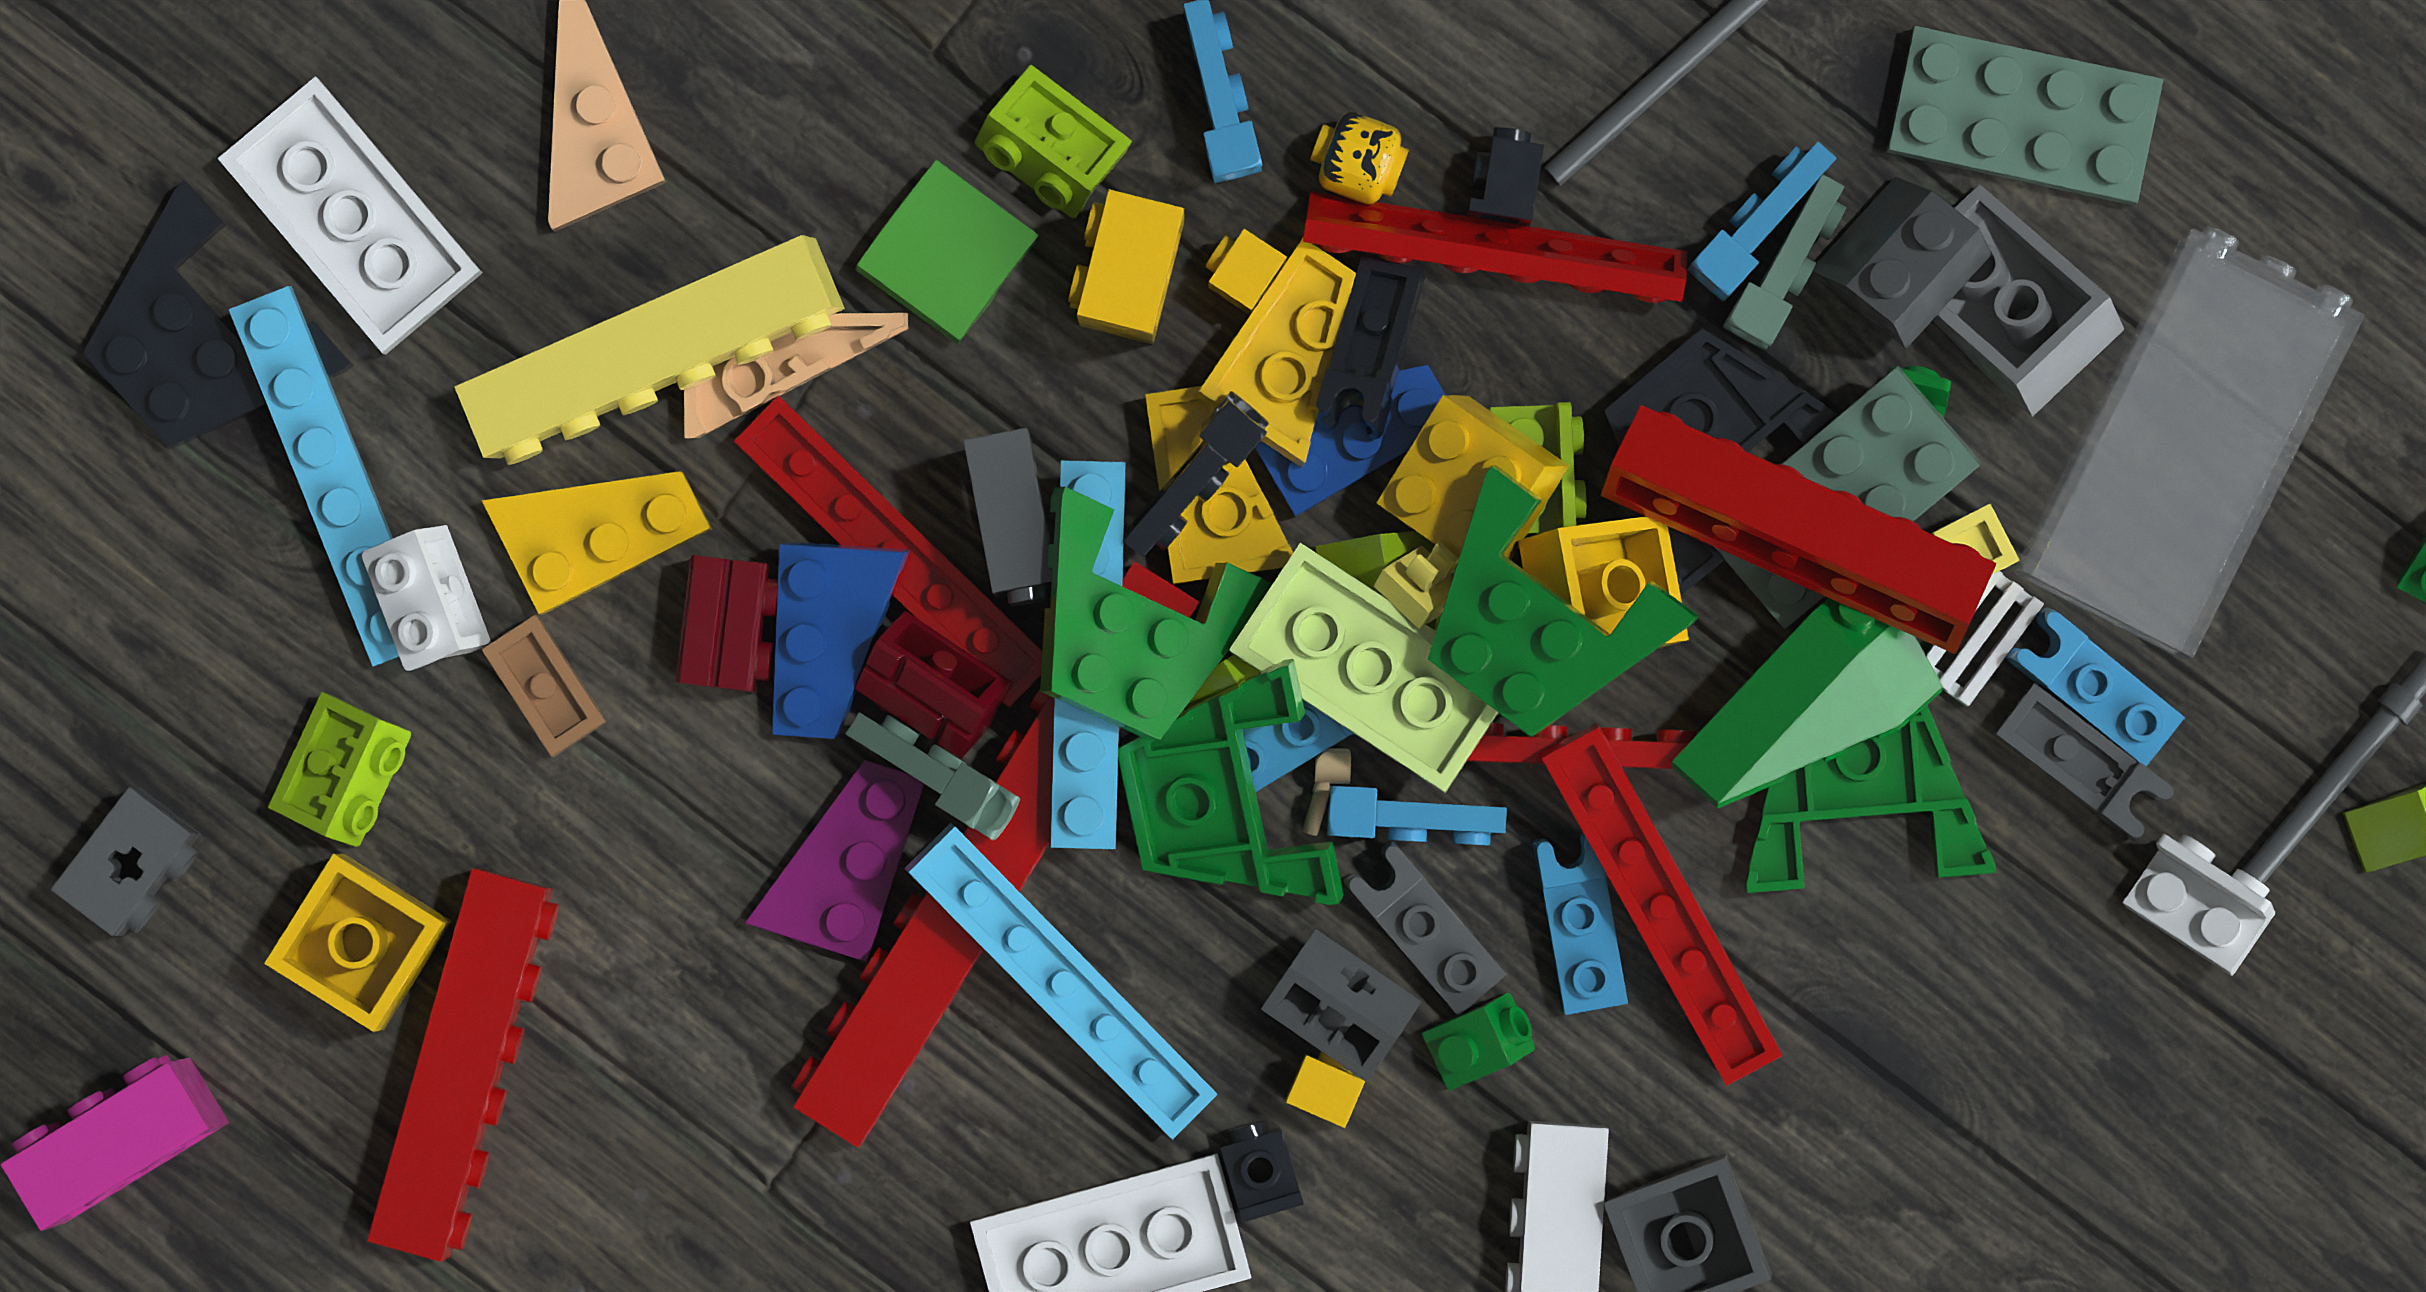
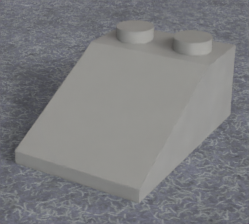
(2026, 310)

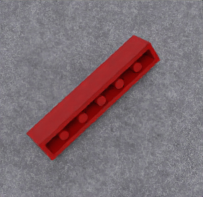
(1798, 528)
(462, 1064)

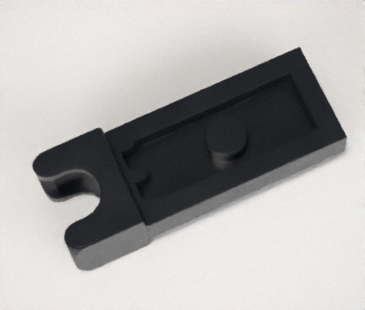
(1370, 343)
(1228, 435)

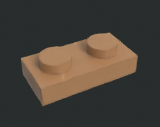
(544, 685)

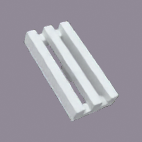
(2011, 593)

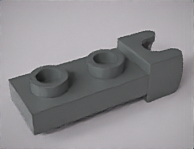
(2080, 759)
(1428, 932)

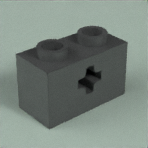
(94, 876)
(1341, 1005)

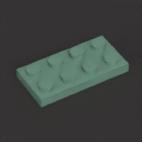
(2024, 115)
(1884, 451)

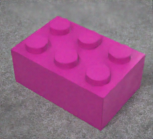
(112, 1140)

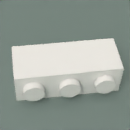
(1559, 1208)

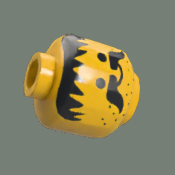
(1359, 158)

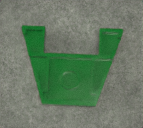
(1519, 639)
(1119, 649)
(1873, 777)
(1198, 797)

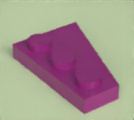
(847, 865)

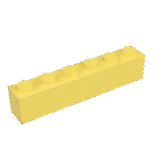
(650, 349)

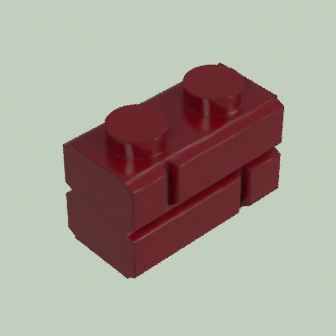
(726, 624)
(932, 685)

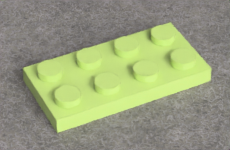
(1365, 667)

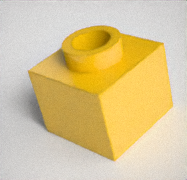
(1244, 269)
(1325, 1089)

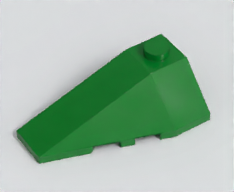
(1811, 700)

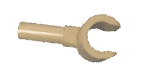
(1331, 767)

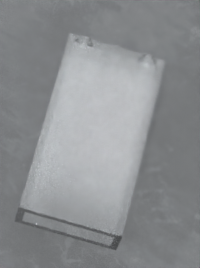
(2190, 441)

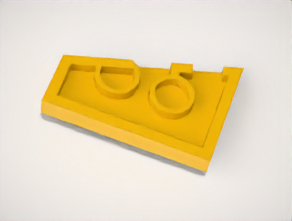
(1286, 349)
(1235, 521)
(594, 532)

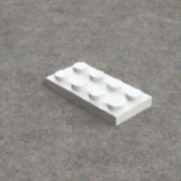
(350, 215)
(1128, 1235)

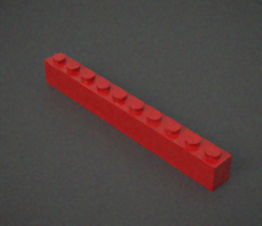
(934, 953)

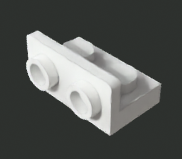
(425, 597)
(2200, 903)

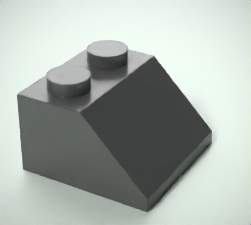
(1903, 259)
(1689, 1232)

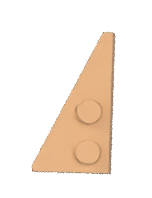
(596, 135)
(792, 363)

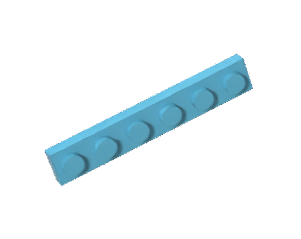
(319, 452)
(1084, 744)
(1061, 981)

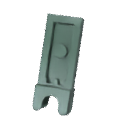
(1761, 308)
(964, 791)

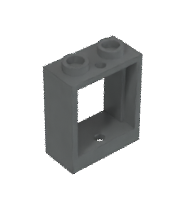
(1011, 515)

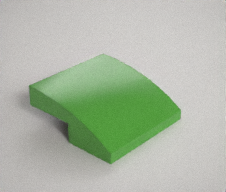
(946, 252)

